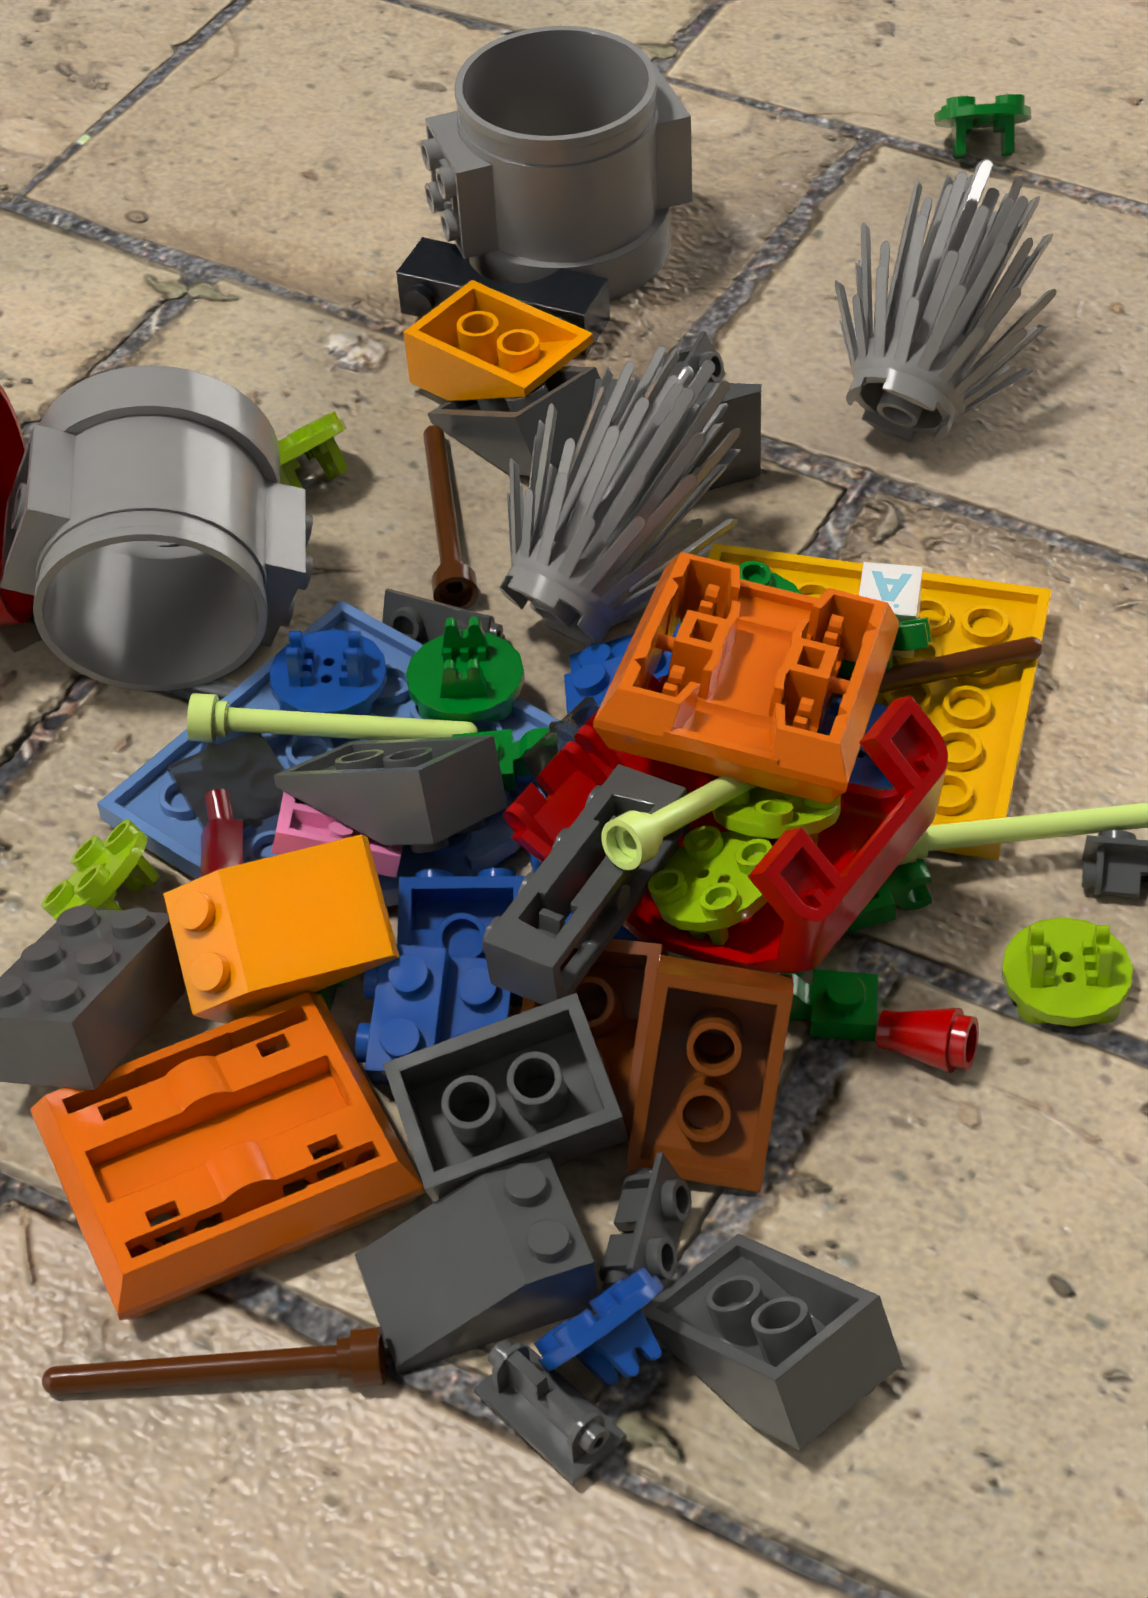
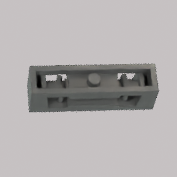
(530, 937)

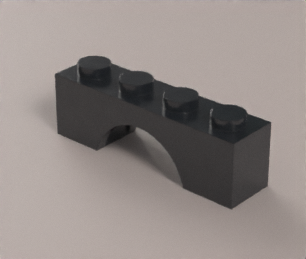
(439, 270)

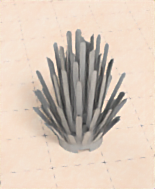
(932, 326)
(615, 499)

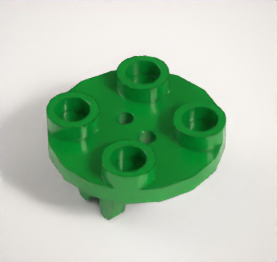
(964, 114)
(465, 675)

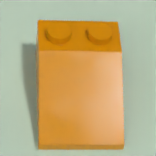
(488, 346)
(279, 928)

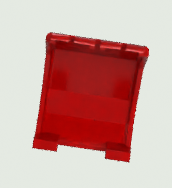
(808, 886)

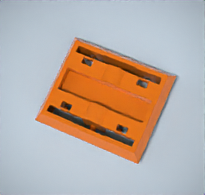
(749, 679)
(220, 1135)

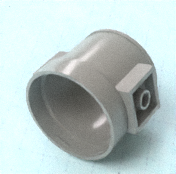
(560, 159)
(155, 529)

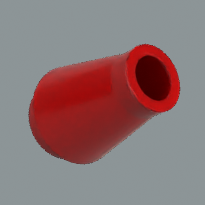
(931, 1036)

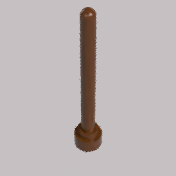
(453, 580)
(958, 664)
(353, 1358)

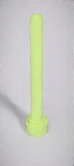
(214, 718)
(1028, 828)
(638, 835)

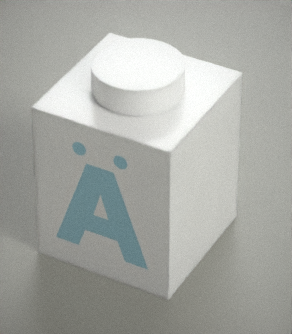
(896, 585)

